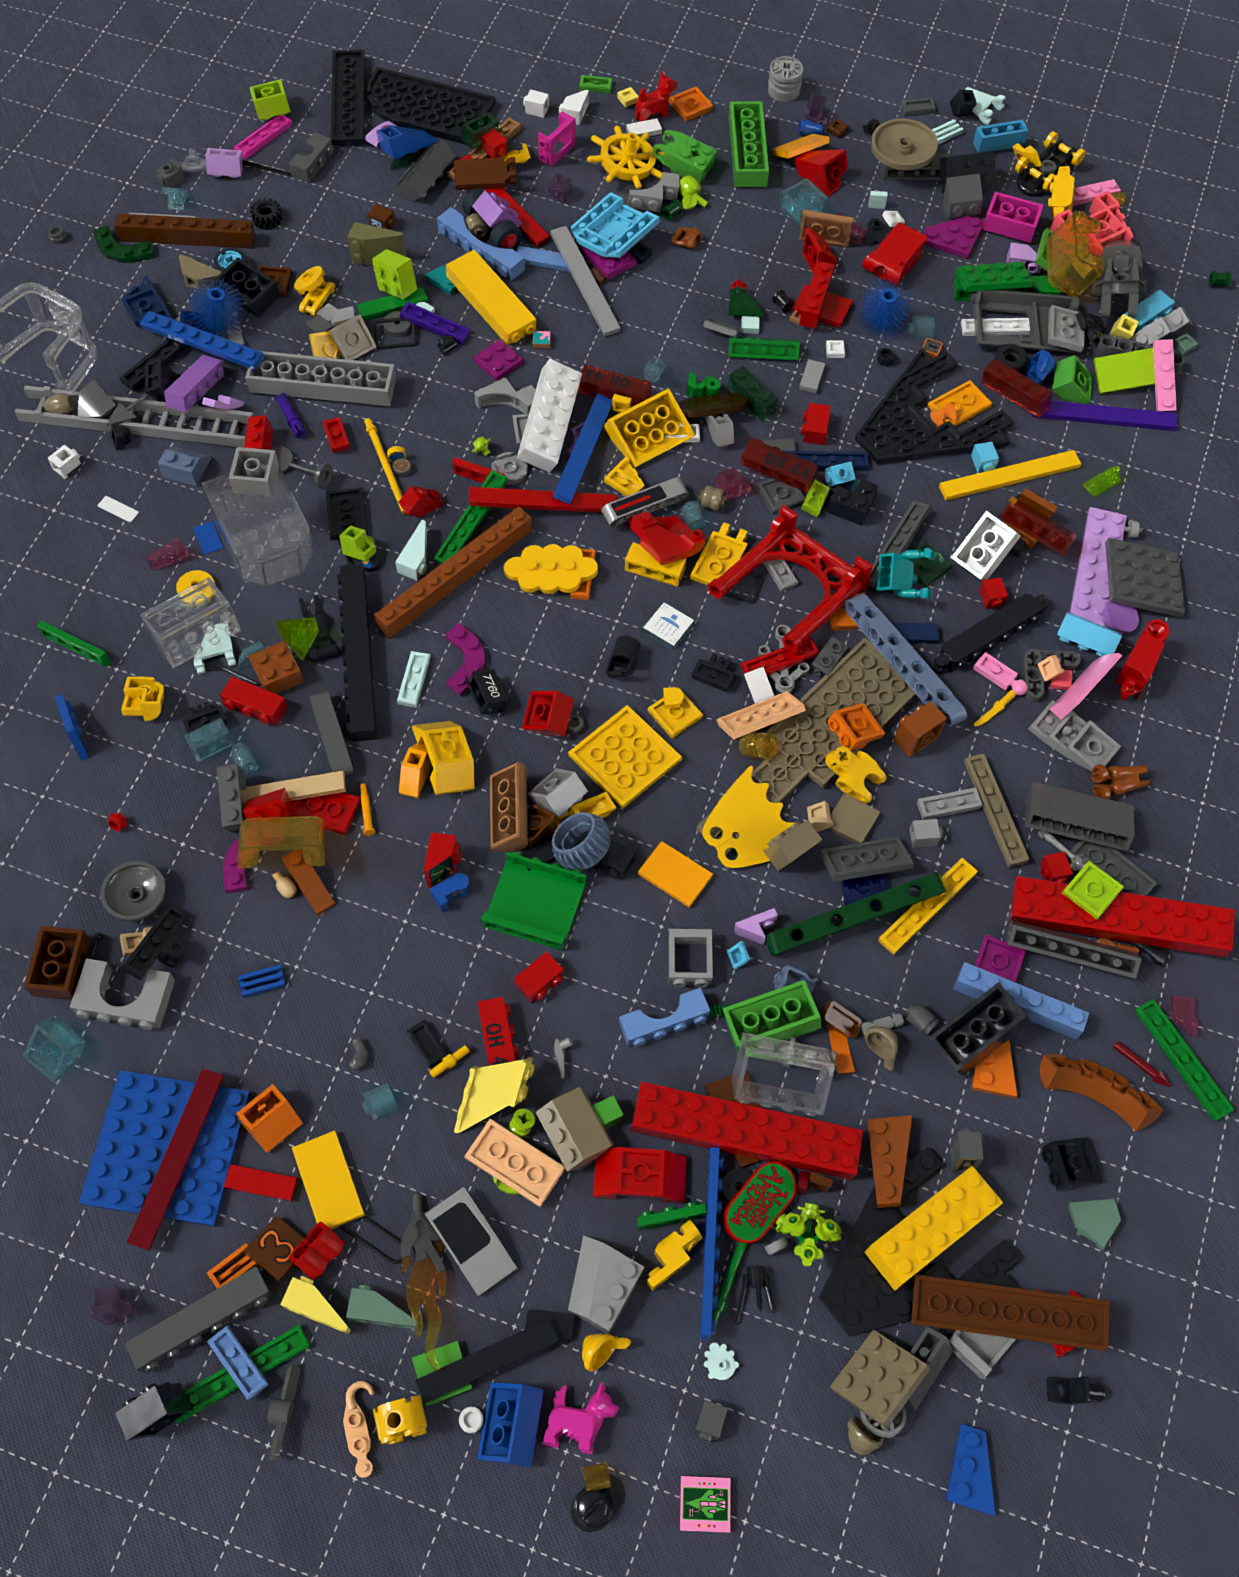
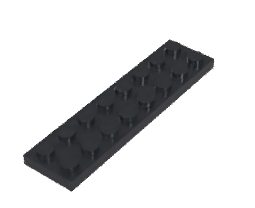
(348, 97)

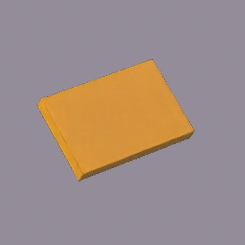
(800, 146)
(966, 400)
(675, 874)

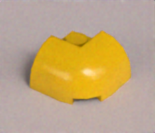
(143, 697)

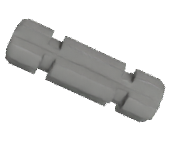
(888, 1022)

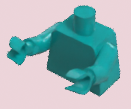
(897, 574)

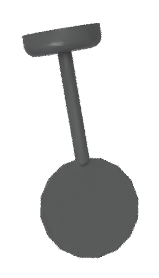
(322, 474)

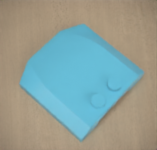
(612, 227)

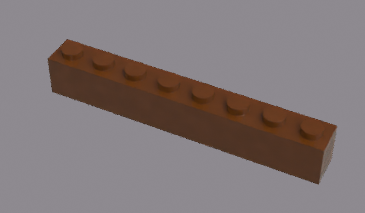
(185, 231)

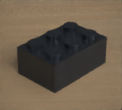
(976, 163)
(254, 287)

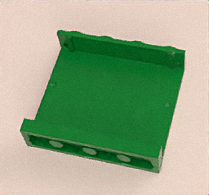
(536, 902)

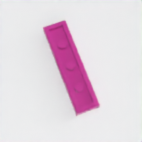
(263, 135)

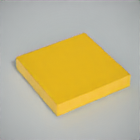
(675, 719)

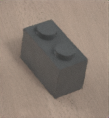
(966, 1150)

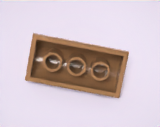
(509, 809)

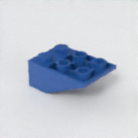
(399, 141)

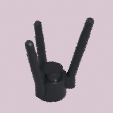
(757, 1279)

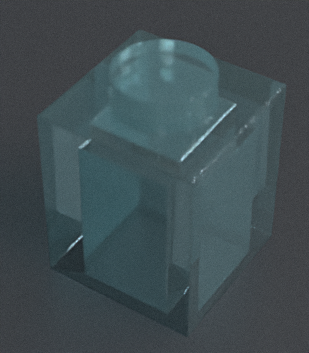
(921, 327)
(379, 1102)

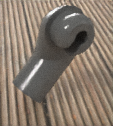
(361, 1055)

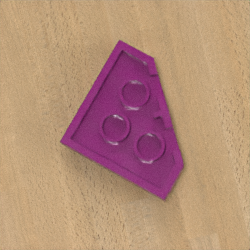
(955, 235)

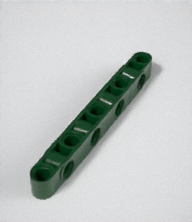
(855, 913)

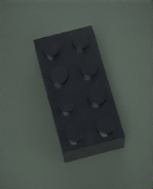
(980, 1029)

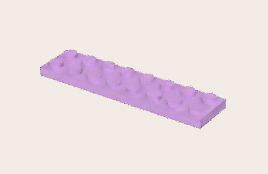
(1091, 580)

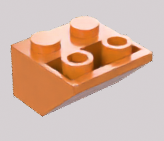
(269, 1118)

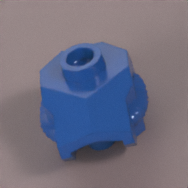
(1040, 365)

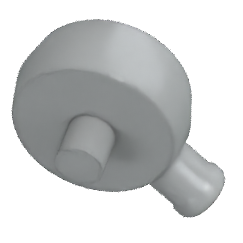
(1133, 529)

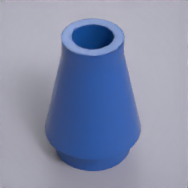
(808, 127)

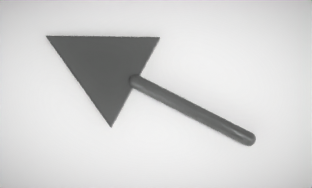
(123, 414)

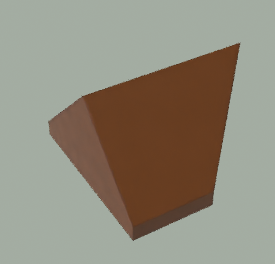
(541, 826)

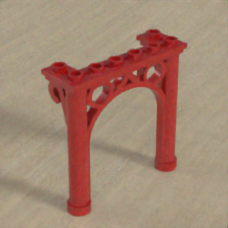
(785, 533)

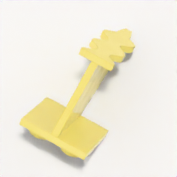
(493, 1089)

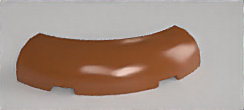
(1101, 1085)

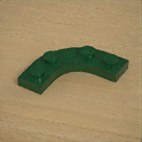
(121, 253)

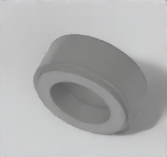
(776, 1246)

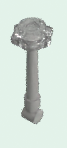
(1077, 862)

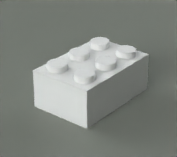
(986, 546)

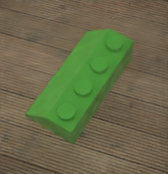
(775, 1014)

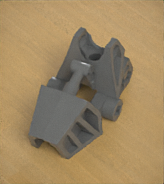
(1121, 275)

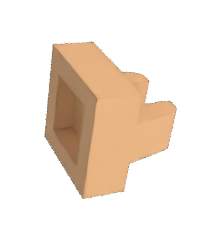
(1050, 668)

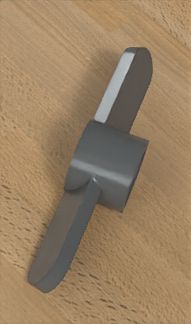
(281, 1409)

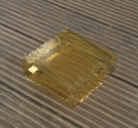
(596, 1476)

